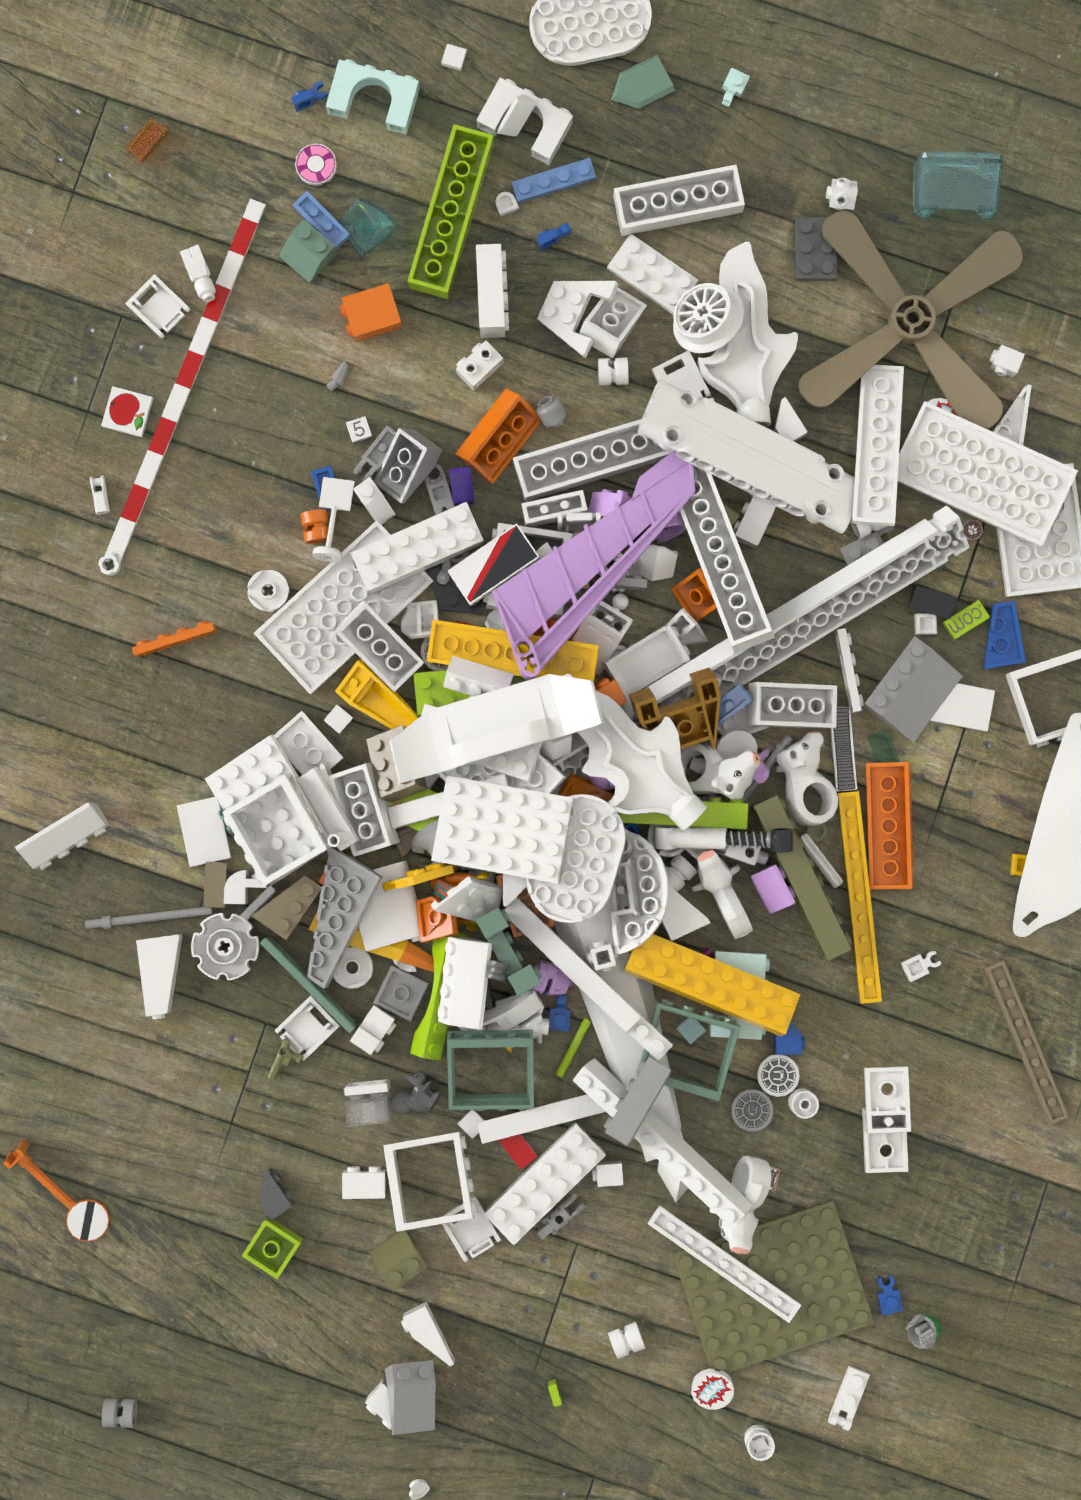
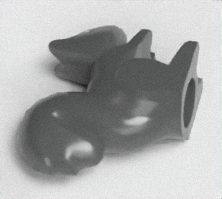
(420, 1098)

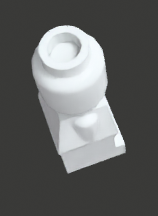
(199, 272)

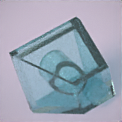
(367, 225)

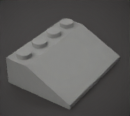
(913, 689)

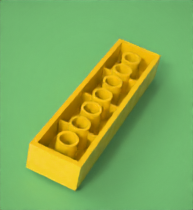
(713, 984)

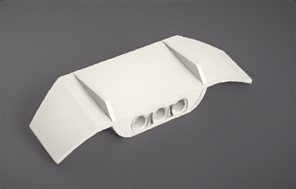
(494, 725)

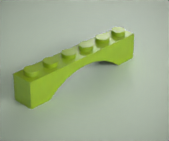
(431, 1034)

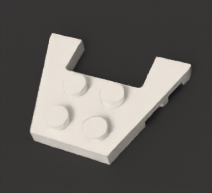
(566, 306)

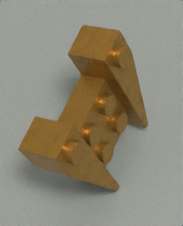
(693, 717)

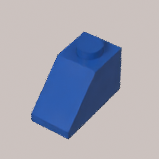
(790, 1043)

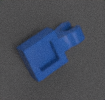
(304, 99)
(560, 1017)

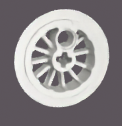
(706, 316)

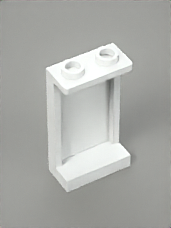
(647, 660)

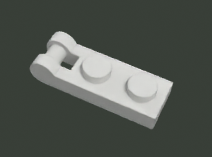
(848, 1397)

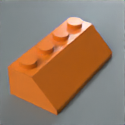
(499, 436)

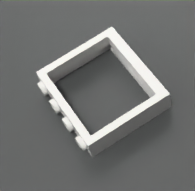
(528, 531)
(1019, 701)
(304, 812)
(395, 1183)

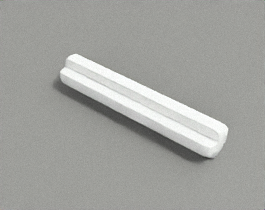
(821, 861)

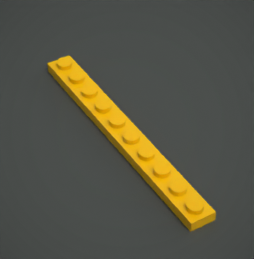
(859, 897)

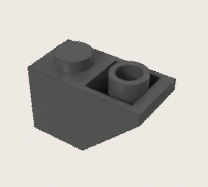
(273, 1196)

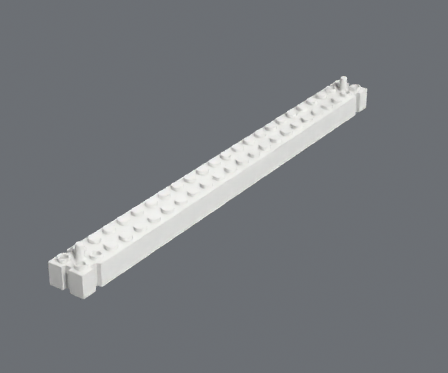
(807, 617)

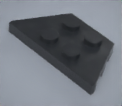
(451, 598)

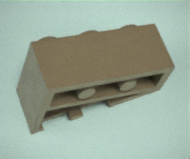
(290, 907)

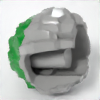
(923, 1331)

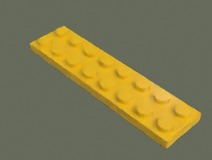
(494, 650)

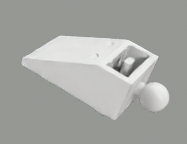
(602, 631)

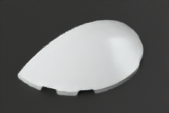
(638, 894)

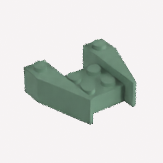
(520, 976)

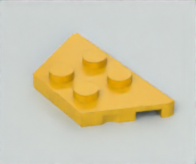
(420, 875)

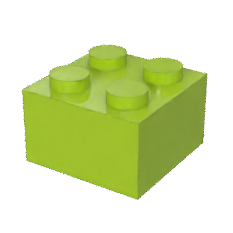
(272, 1247)

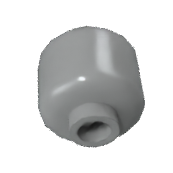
(551, 411)

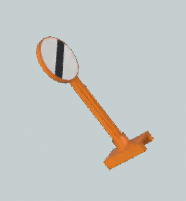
(86, 1218)

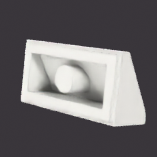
(516, 116)

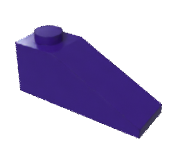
(462, 486)

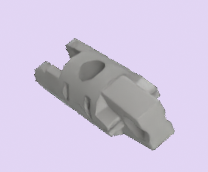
(552, 1224)

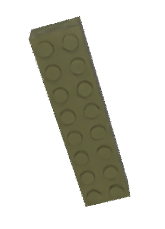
(810, 898)

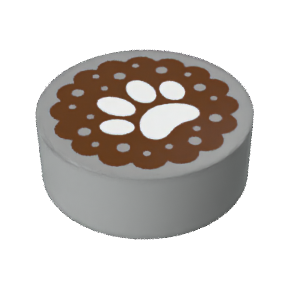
(972, 530)

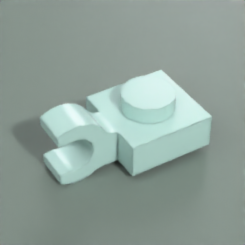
(734, 85)

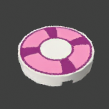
(316, 164)

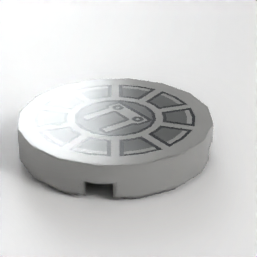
(752, 1110)

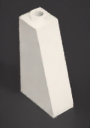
(158, 972)

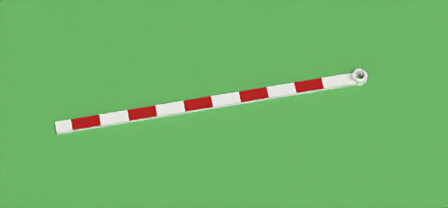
(182, 388)

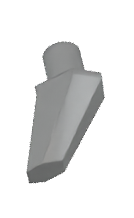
(338, 377)

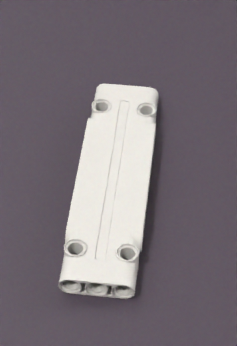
(749, 456)

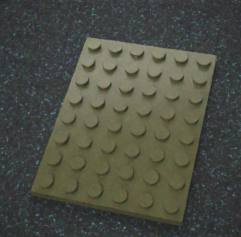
(802, 1257)

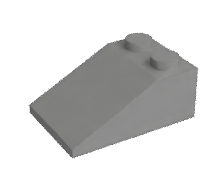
(406, 464)
(411, 1396)

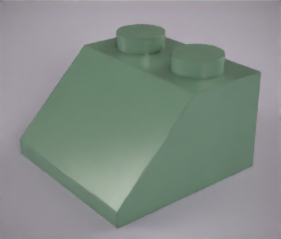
(307, 251)

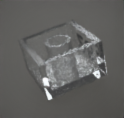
(368, 1109)

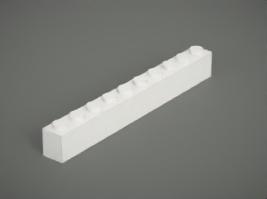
(668, 1147)

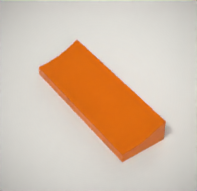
(890, 825)

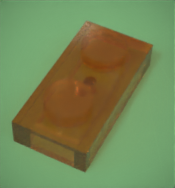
(146, 140)

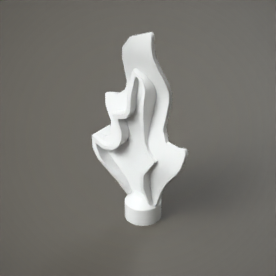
(756, 355)
(640, 765)

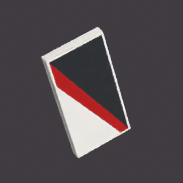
(493, 564)

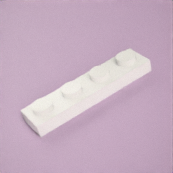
(847, 662)

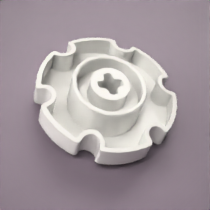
(208, 946)

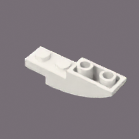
(510, 1012)

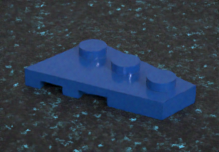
(1004, 637)

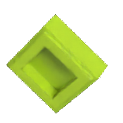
(554, 1393)

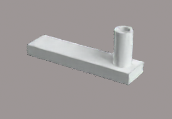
(328, 809)

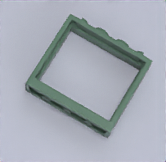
(708, 1017)
(490, 1039)

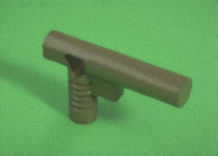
(283, 1058)

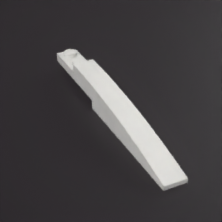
(588, 979)

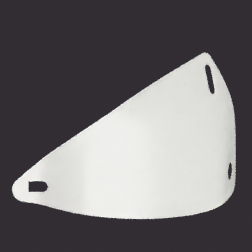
(1053, 860)

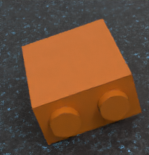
(370, 312)

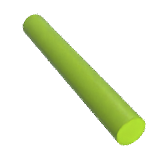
(573, 1047)

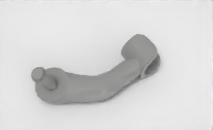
(443, 576)

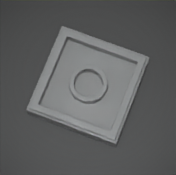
(401, 993)

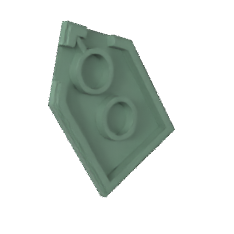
(643, 84)

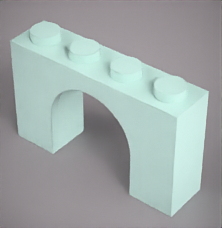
(352, 77)
(753, 964)

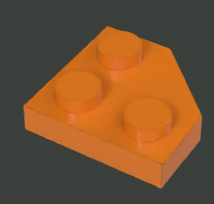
(434, 924)

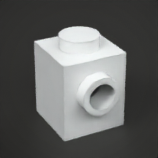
(1006, 361)

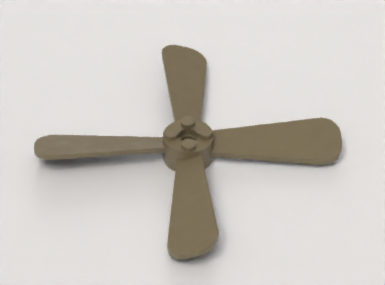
(959, 384)

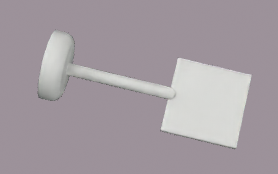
(335, 495)

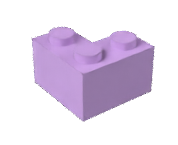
(604, 501)

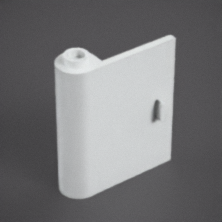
(391, 913)

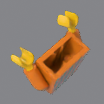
(446, 883)

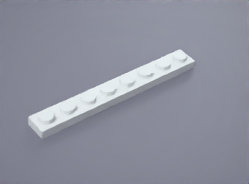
(724, 1264)

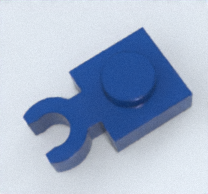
(550, 237)
(889, 1298)

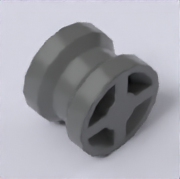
(497, 970)

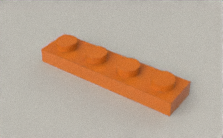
(182, 636)

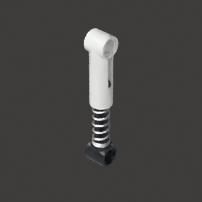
(673, 837)

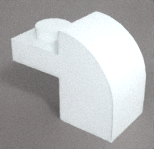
(237, 887)

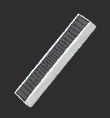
(843, 751)

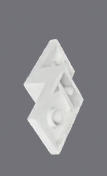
(886, 1119)

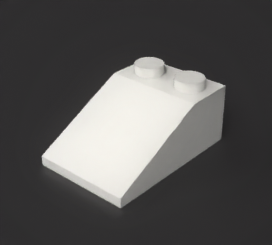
(612, 322)

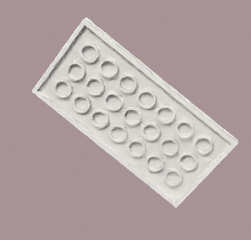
(983, 474)
(305, 627)

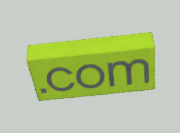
(966, 619)

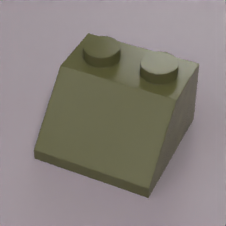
(399, 1259)

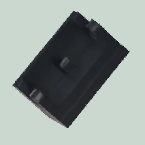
(932, 601)

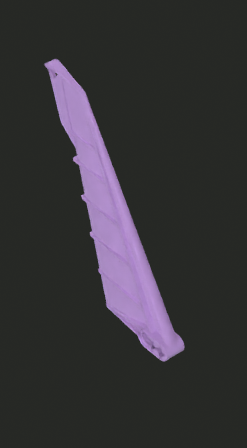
(552, 581)

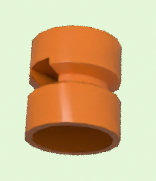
(315, 525)

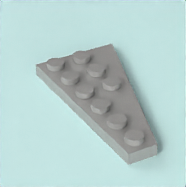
(341, 907)

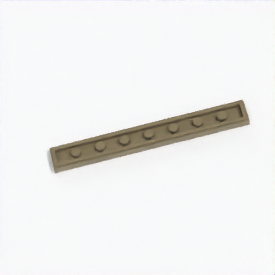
(1026, 1042)

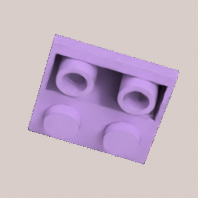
(772, 888)

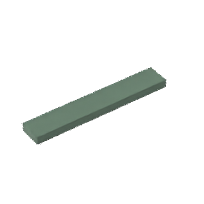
(314, 989)

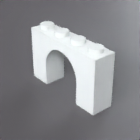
(555, 120)

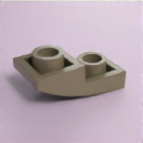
(214, 884)

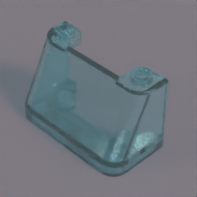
(957, 182)

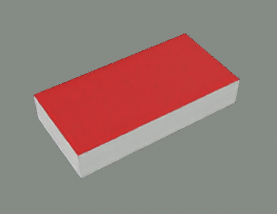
(518, 1150)

